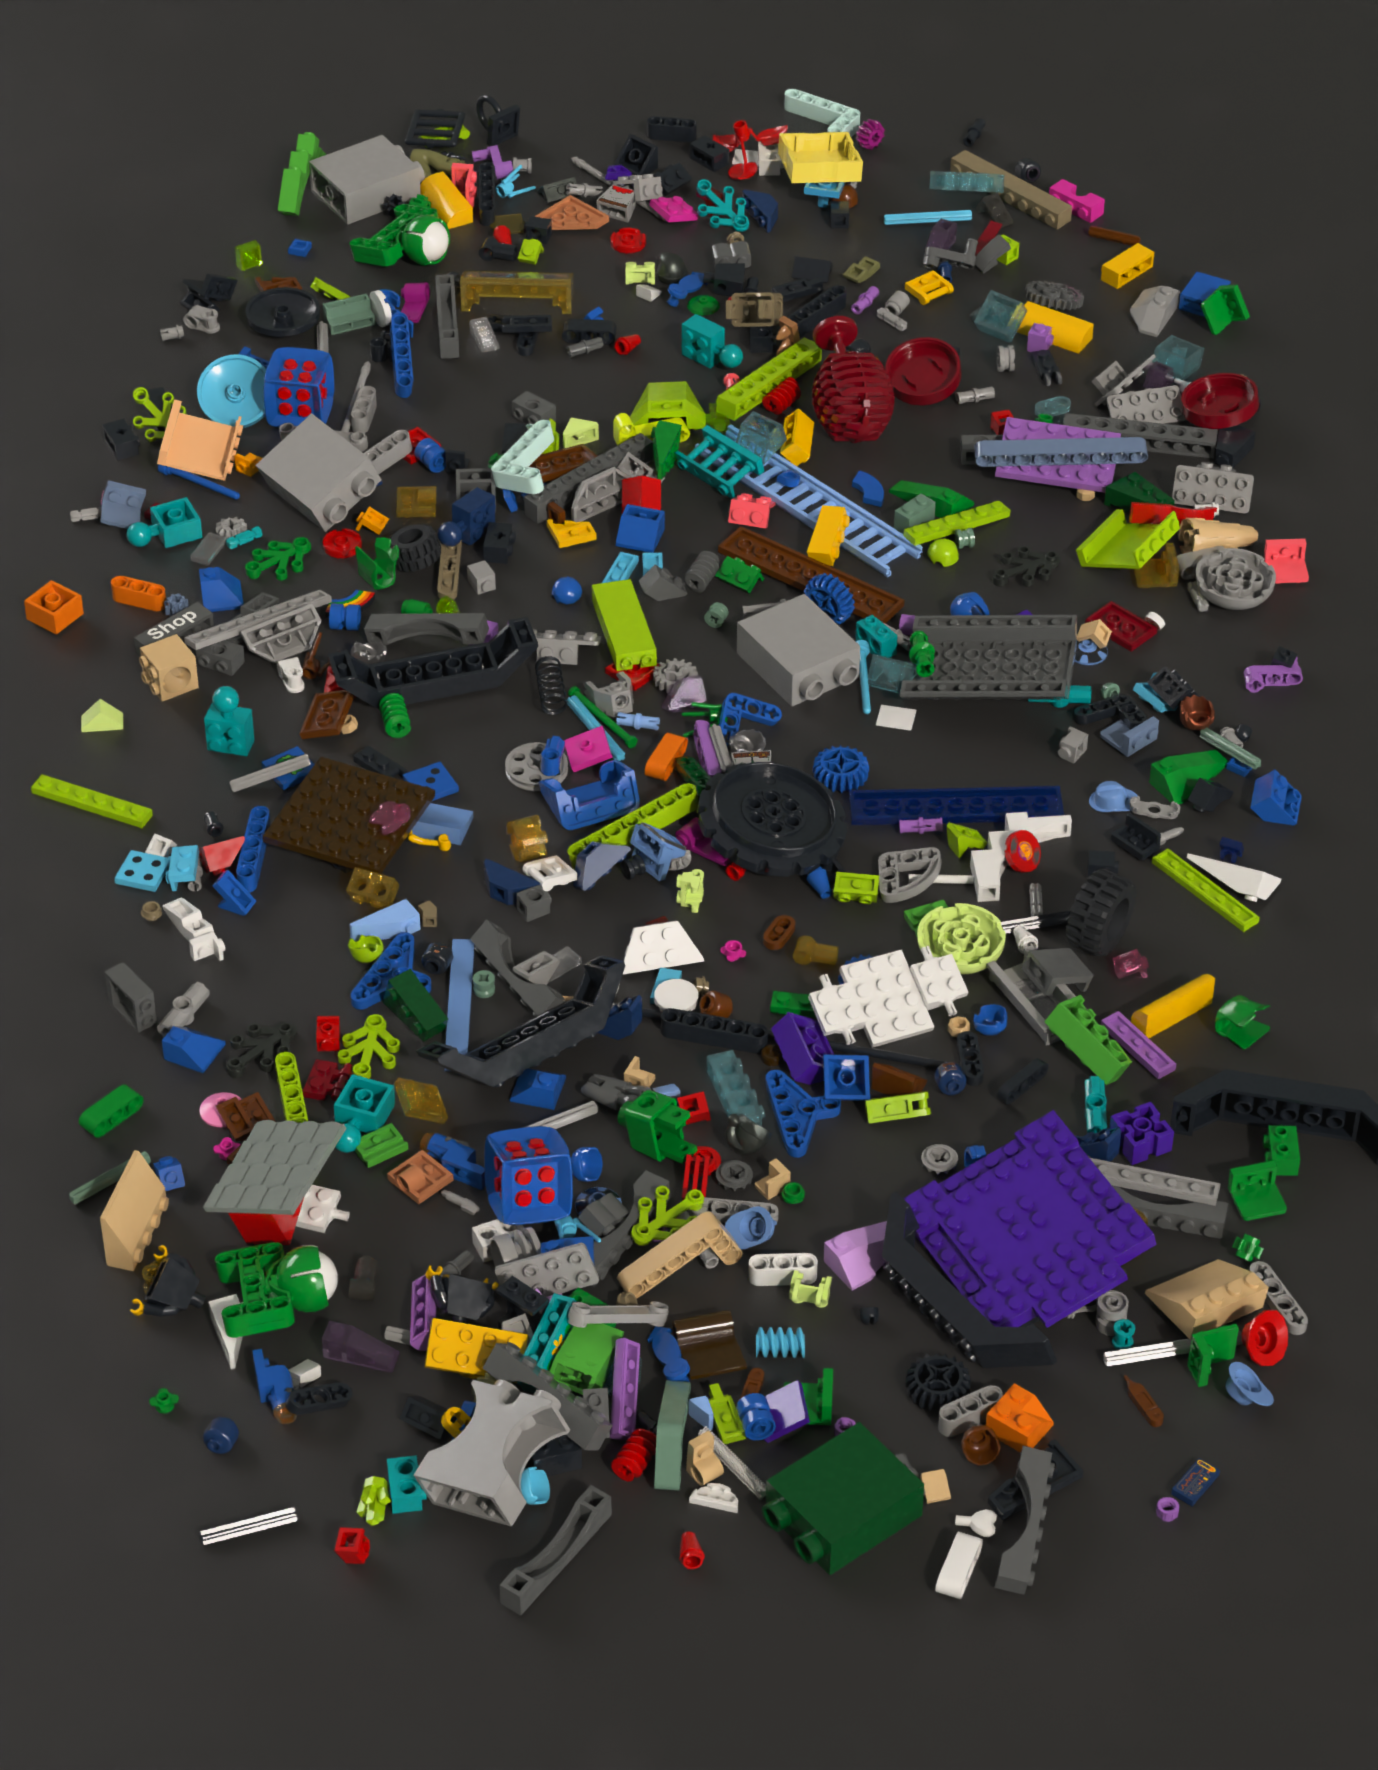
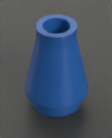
(819, 881)

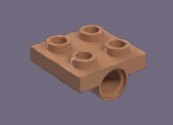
(420, 1177)

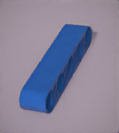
(401, 355)
(253, 848)

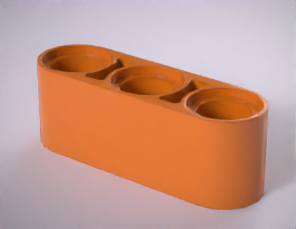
(138, 593)
(664, 757)

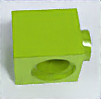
(1012, 254)

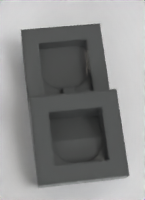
(988, 255)

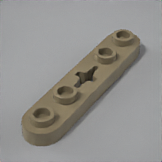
(449, 579)

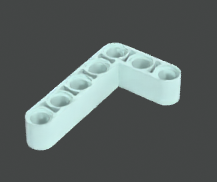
(838, 116)
(513, 468)

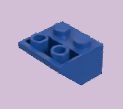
(640, 528)
(1275, 799)

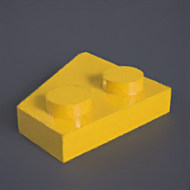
(571, 532)

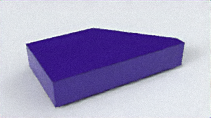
(616, 171)

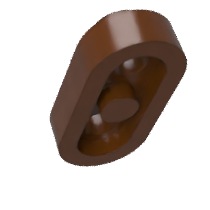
(779, 932)

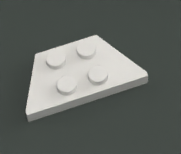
(658, 947)

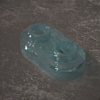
(1053, 406)

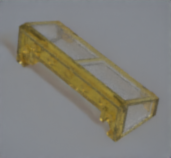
(518, 285)

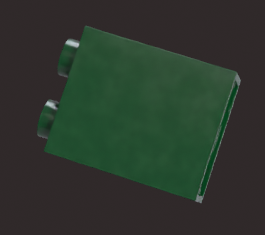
(843, 1499)

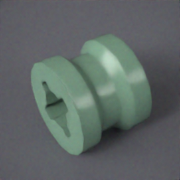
(964, 538)
(716, 615)
(483, 984)

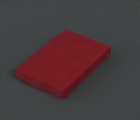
(1126, 627)

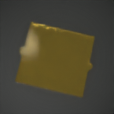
(512, 221)

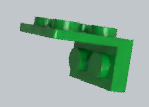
(1210, 1348)
(819, 1398)

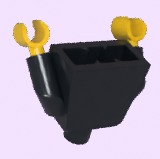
(171, 1287)
(461, 1296)

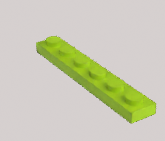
(947, 525)
(92, 801)

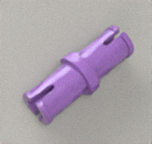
(865, 300)
(908, 826)

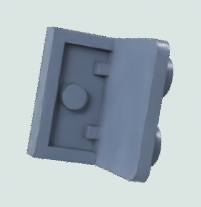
(1132, 740)

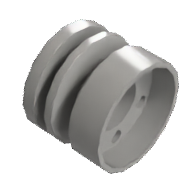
(524, 1246)

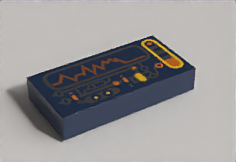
(1195, 1482)

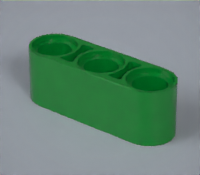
(111, 1110)

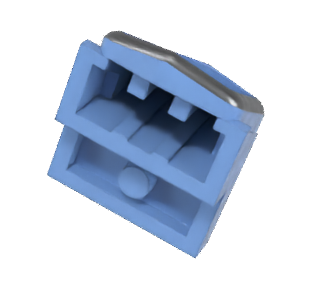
(656, 849)

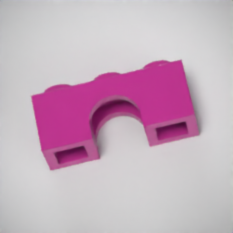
(1085, 207)

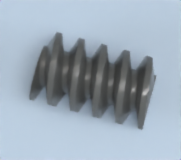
(702, 571)

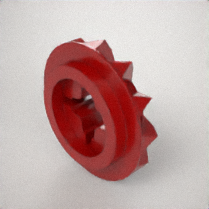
(715, 1159)

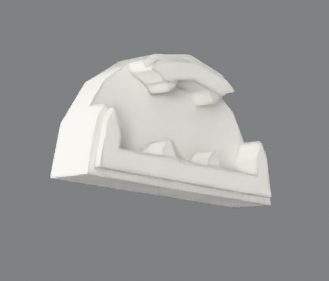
(715, 1496)

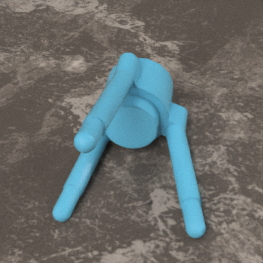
(506, 186)
(567, 1228)

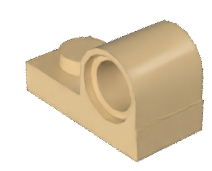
(701, 1460)

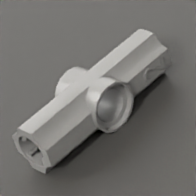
(184, 1008)

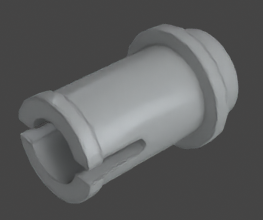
(171, 333)
(1229, 733)

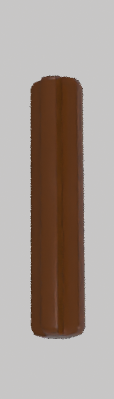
(1115, 236)

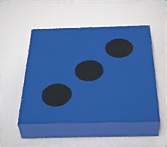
(434, 777)

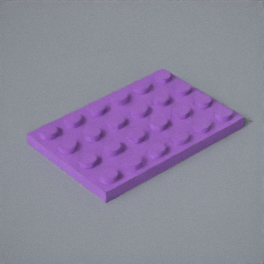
(1086, 477)

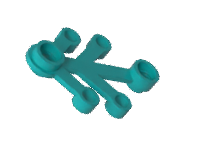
(722, 208)

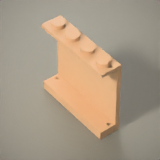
(199, 444)

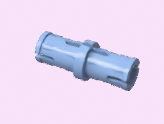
(638, 721)

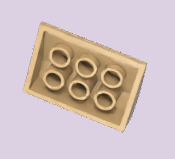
(132, 1214)
(1209, 1296)

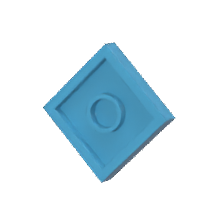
(824, 191)

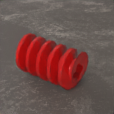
(782, 396)
(635, 1455)

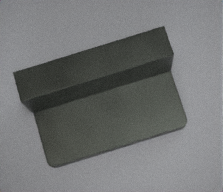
(556, 191)

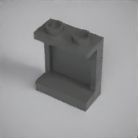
(1056, 967)

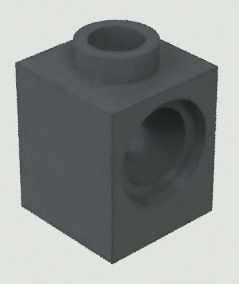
(533, 903)

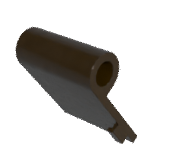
(709, 1344)

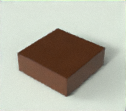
(556, 513)

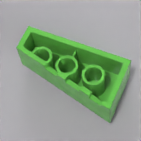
(1088, 1039)

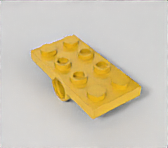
(465, 1347)

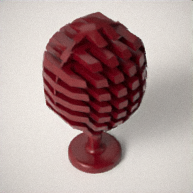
(850, 388)

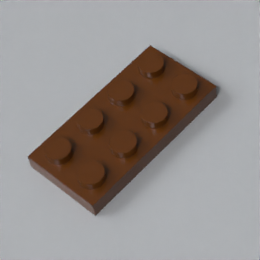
(560, 462)

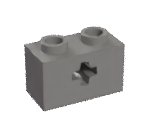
(634, 467)

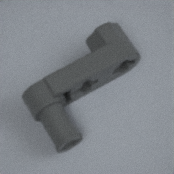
(934, 256)

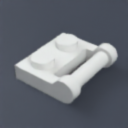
(554, 867)

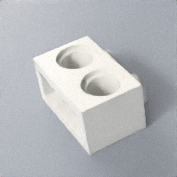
(769, 160)
(484, 1232)

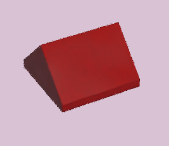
(641, 492)

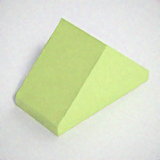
(580, 432)
(101, 718)

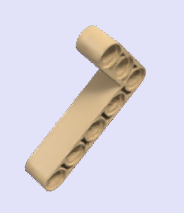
(677, 1251)

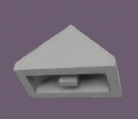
(538, 968)

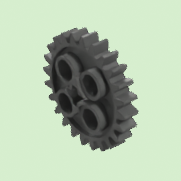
(1054, 295)

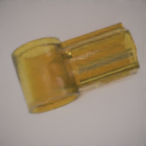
(808, 950)

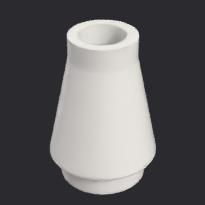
(1024, 938)

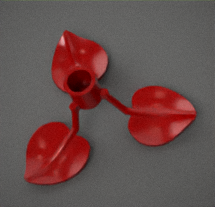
(742, 133)

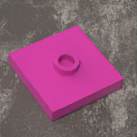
(588, 749)

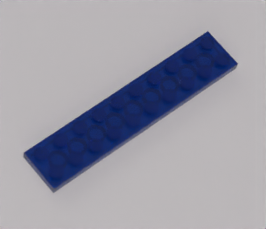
(953, 804)

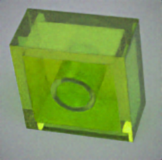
(248, 255)

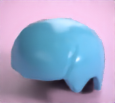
(535, 1486)

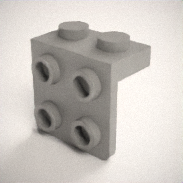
(645, 187)

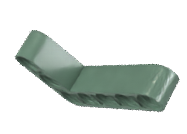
(670, 1435)

